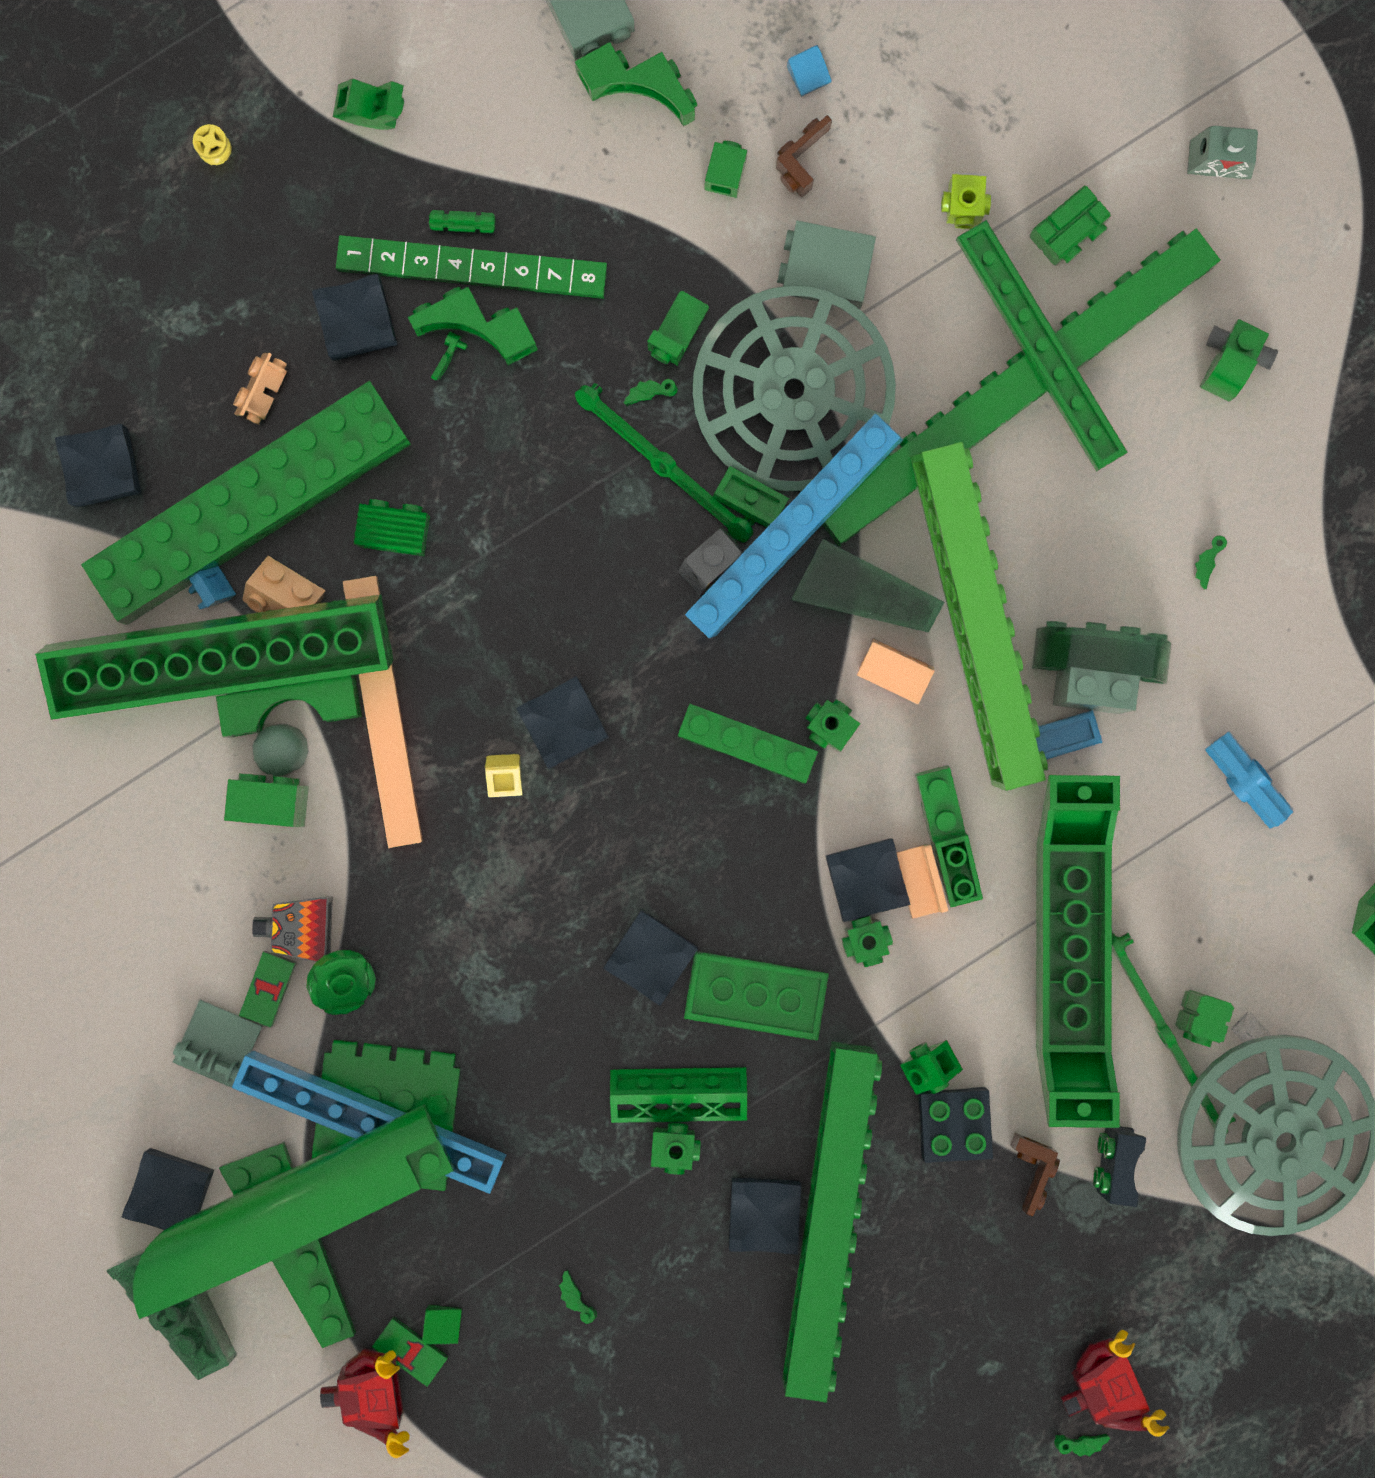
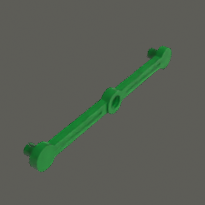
(663, 463)
(1161, 1028)

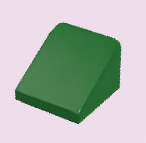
(441, 1325)

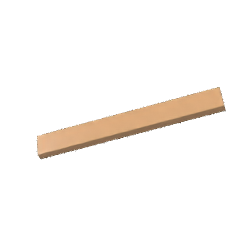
(388, 741)

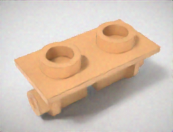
(252, 398)

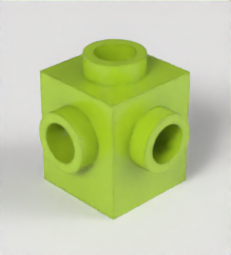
(966, 201)

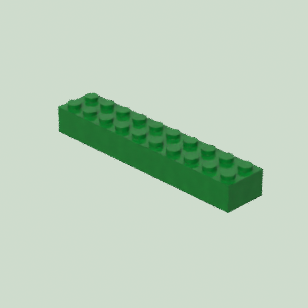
(246, 503)
(215, 657)
(829, 1222)

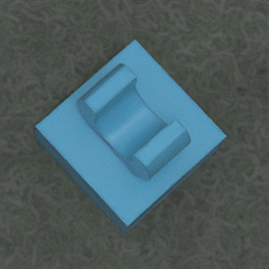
(211, 587)

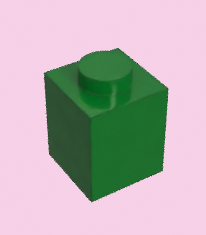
(726, 168)

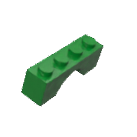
(247, 711)
(747, 743)

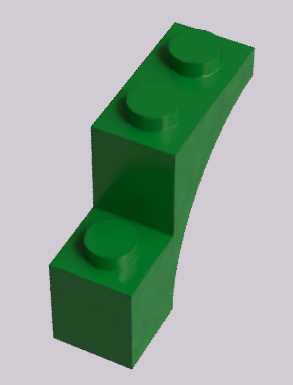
(605, 74)
(460, 312)

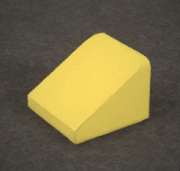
(503, 775)

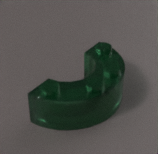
(1103, 650)

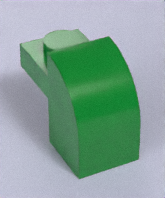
(368, 104)
(1235, 362)

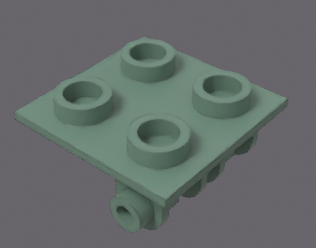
(216, 1043)

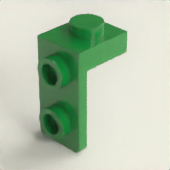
(677, 329)

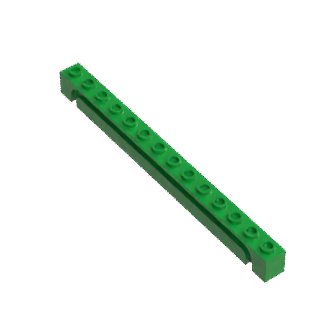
(1019, 385)

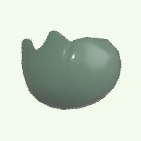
(280, 749)

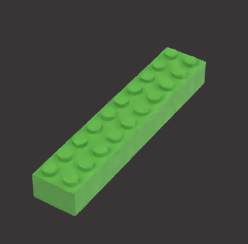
(979, 616)

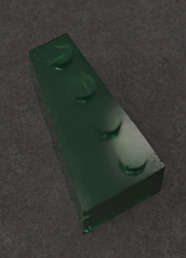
(859, 588)
(188, 1326)

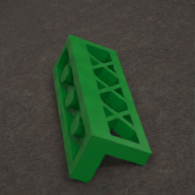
(678, 1089)

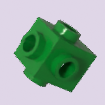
(844, 724)
(857, 932)
(926, 1072)
(672, 1161)

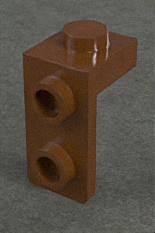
(793, 174)

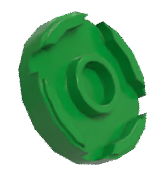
(340, 982)

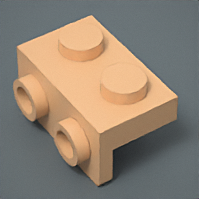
(278, 588)

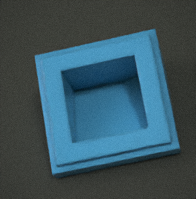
(808, 70)

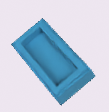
(1068, 735)

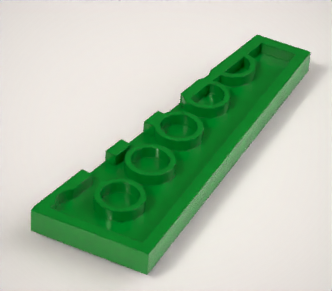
(306, 1269)

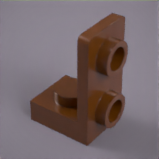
(1031, 1151)

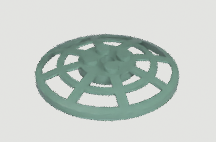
(787, 365)
(1267, 1124)

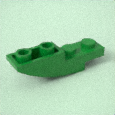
(948, 836)

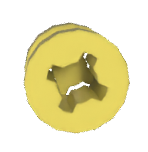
(209, 137)

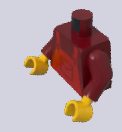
(1111, 1389)
(370, 1398)

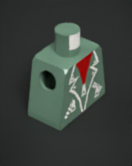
(1228, 152)

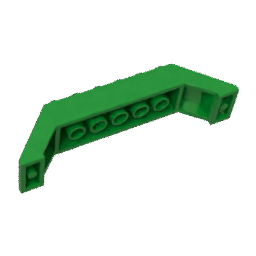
(1076, 951)

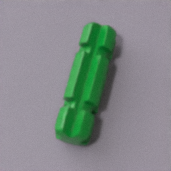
(462, 221)

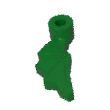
(452, 341)
(648, 390)
(1206, 560)
(572, 1297)
(1083, 1446)

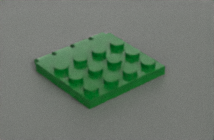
(397, 1082)

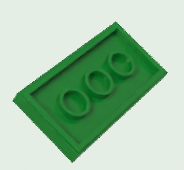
(756, 995)

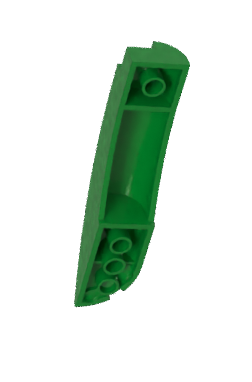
(289, 1211)

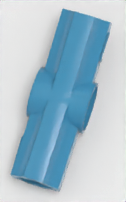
(1249, 780)

